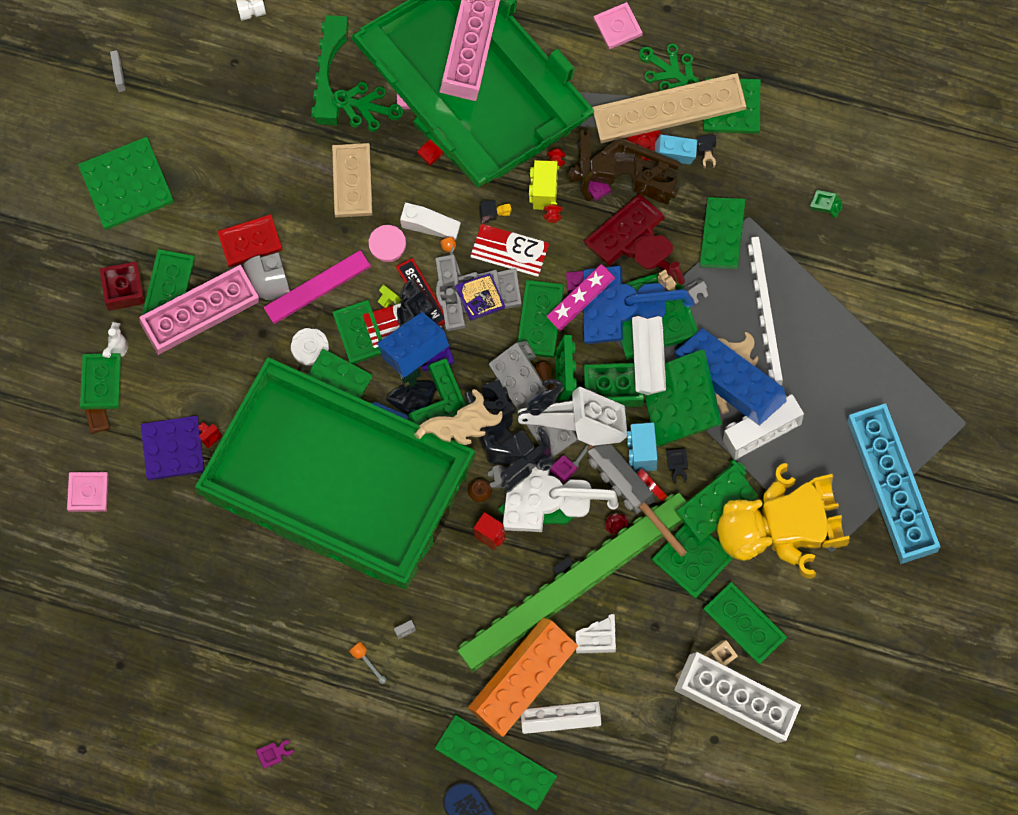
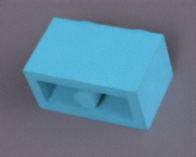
(677, 148)

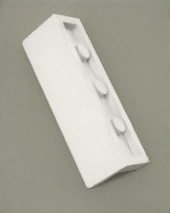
(649, 355)

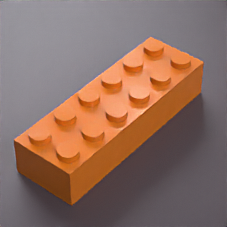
(522, 677)

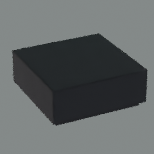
(564, 566)

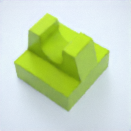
(388, 297)

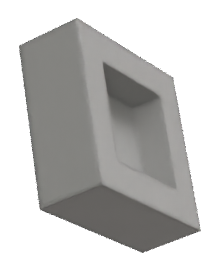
(404, 629)

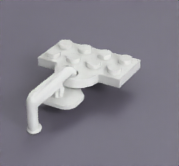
(532, 499)

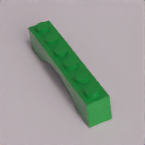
(335, 36)

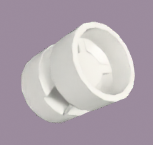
(250, 7)

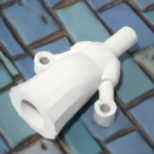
(116, 342)

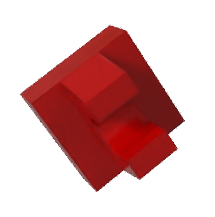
(209, 435)

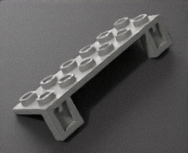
(523, 385)

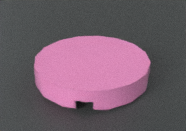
(387, 243)

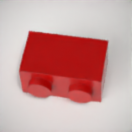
(489, 531)

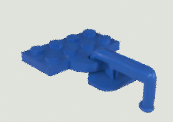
(609, 310)

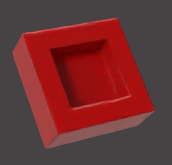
(430, 152)

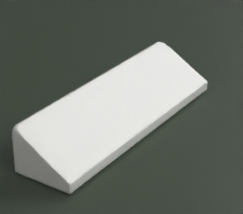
(561, 717)

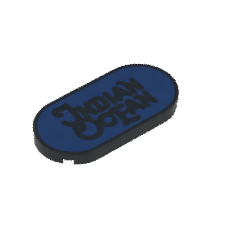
(465, 800)

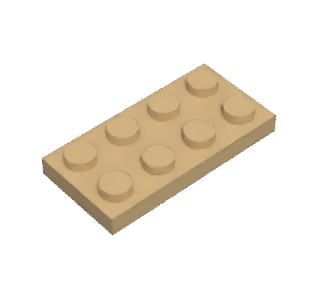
(352, 180)

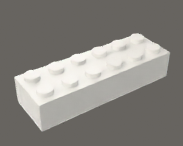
(737, 697)

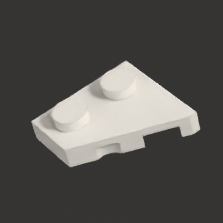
(597, 637)

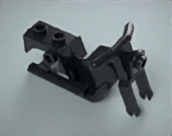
(509, 448)

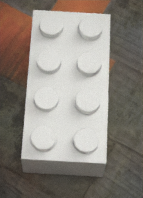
(748, 436)

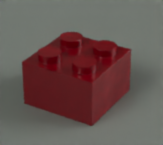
(122, 286)

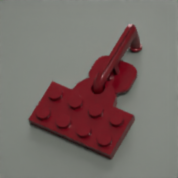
(632, 234)

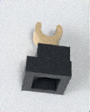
(705, 148)

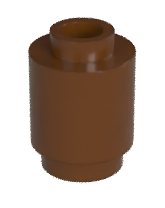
(545, 372)

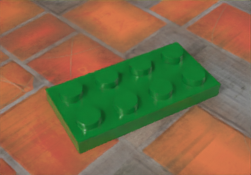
(722, 233)
(168, 279)
(535, 327)
(706, 507)
(745, 623)

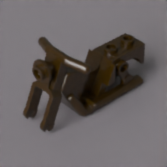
(625, 158)

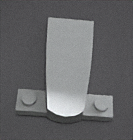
(449, 300)

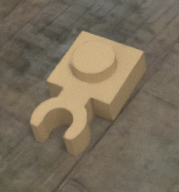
(666, 281)

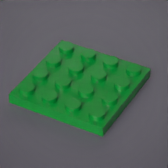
(126, 183)
(677, 321)
(688, 401)

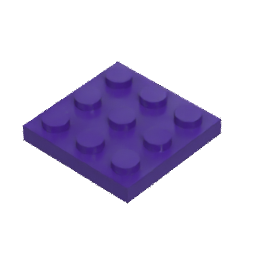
(172, 448)

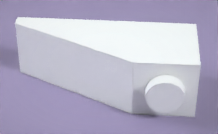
(428, 221)

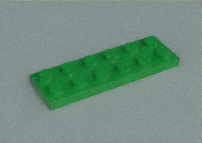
(496, 763)

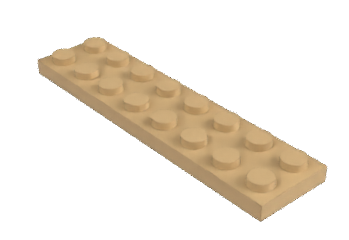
(669, 108)

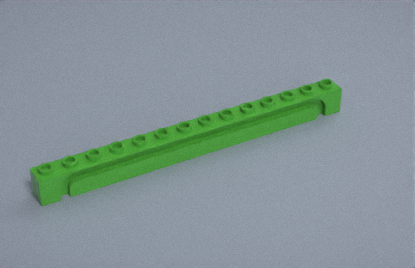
(569, 586)

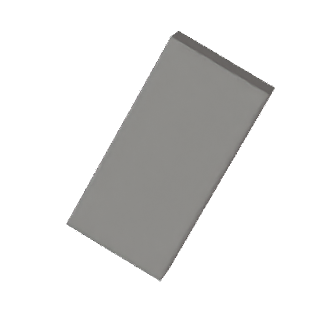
(117, 69)

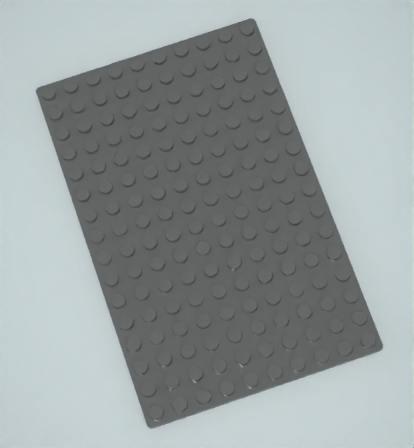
(829, 369)

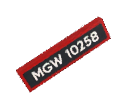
(410, 270)

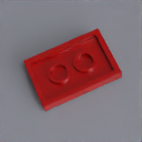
(249, 240)

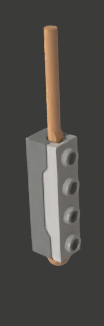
(628, 486)

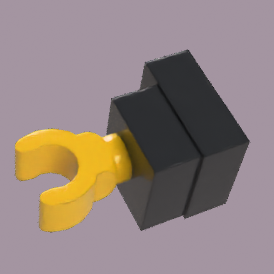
(489, 211)

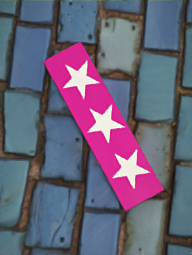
(580, 297)

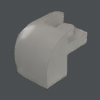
(267, 276)

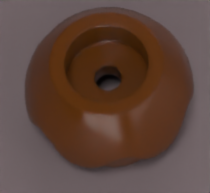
(480, 496)

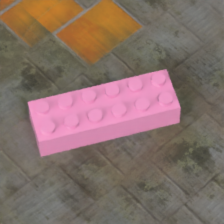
(469, 48)
(199, 309)

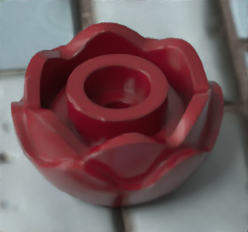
(615, 523)

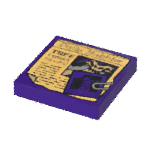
(480, 297)

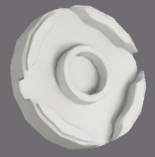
(303, 347)

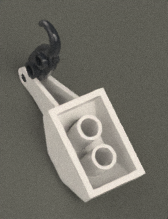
(589, 414)

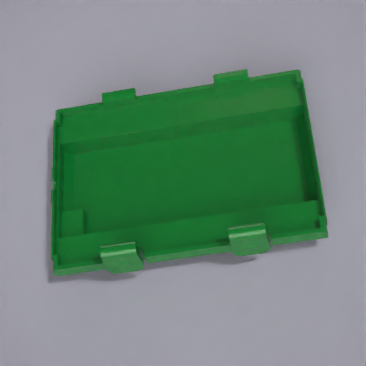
(521, 96)

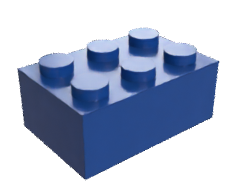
(413, 344)

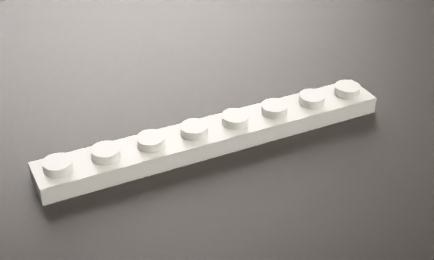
(764, 304)

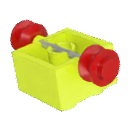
(544, 185)

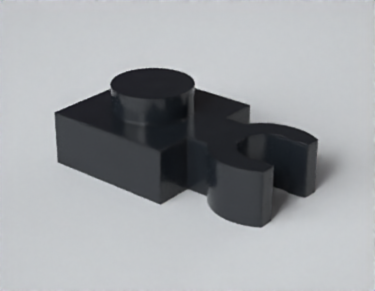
(677, 462)

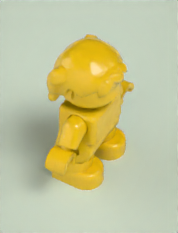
(785, 524)

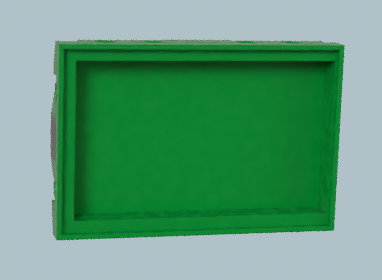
(335, 474)

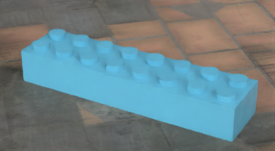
(893, 483)

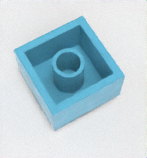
(643, 447)

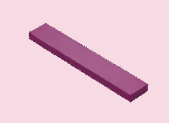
(317, 287)

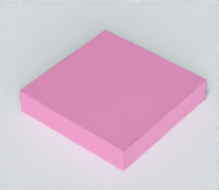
(617, 25)
(87, 491)

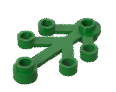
(672, 71)
(365, 106)

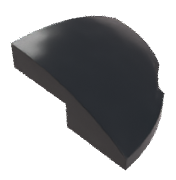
(413, 302)
(413, 397)

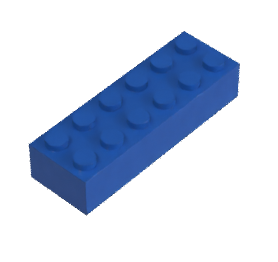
(736, 378)

